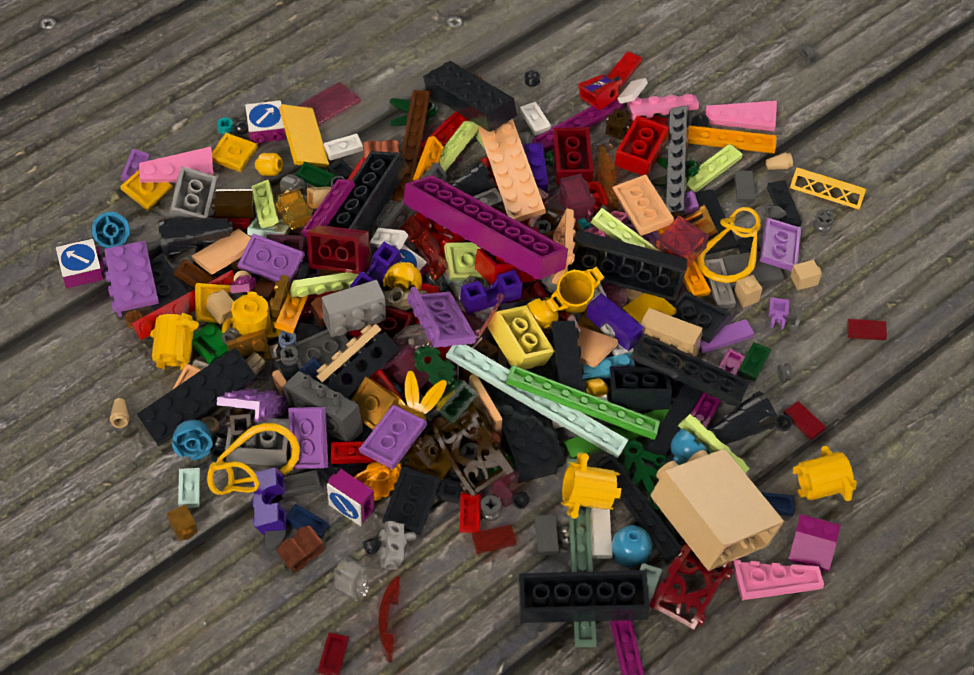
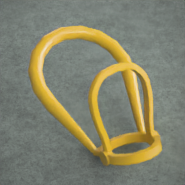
(737, 230)
(220, 464)

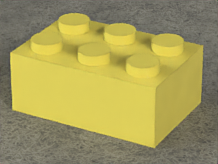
(520, 338)

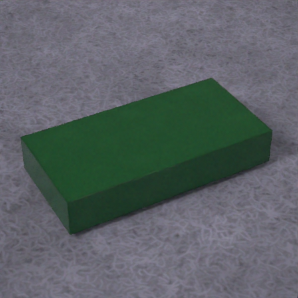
(314, 175)

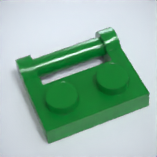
(212, 338)

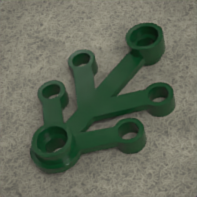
(643, 471)

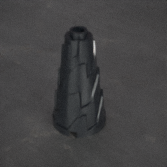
(474, 179)
(188, 233)
(749, 419)

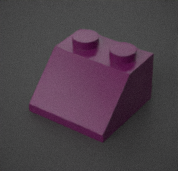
(814, 542)

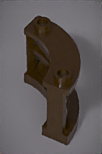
(468, 420)

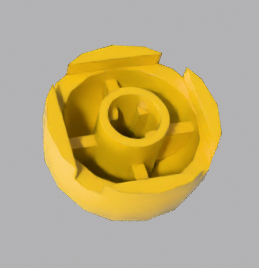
(403, 276)
(542, 313)

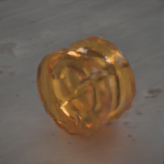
(129, 317)

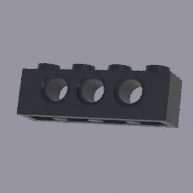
(387, 351)

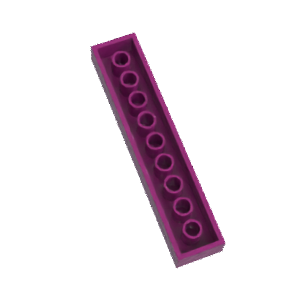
(486, 227)

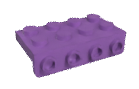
(130, 277)
(441, 318)
(266, 403)

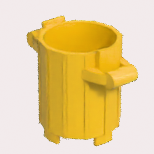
(575, 290)
(251, 315)
(173, 340)
(825, 476)
(588, 486)

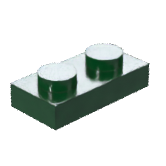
(754, 361)

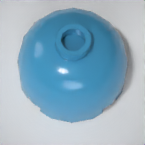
(110, 230)
(192, 439)
(684, 446)
(631, 546)

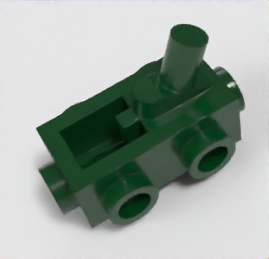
(437, 368)

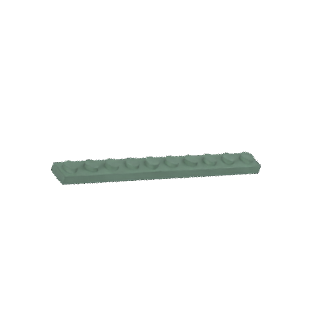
(582, 562)

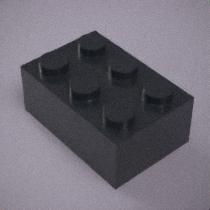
(639, 388)

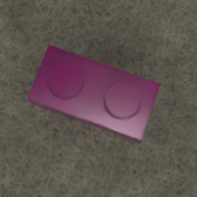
(243, 284)

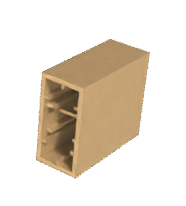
(715, 507)

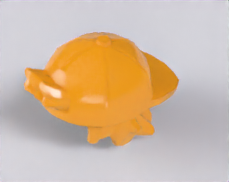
(379, 478)

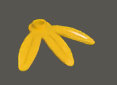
(412, 397)

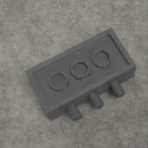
(342, 415)

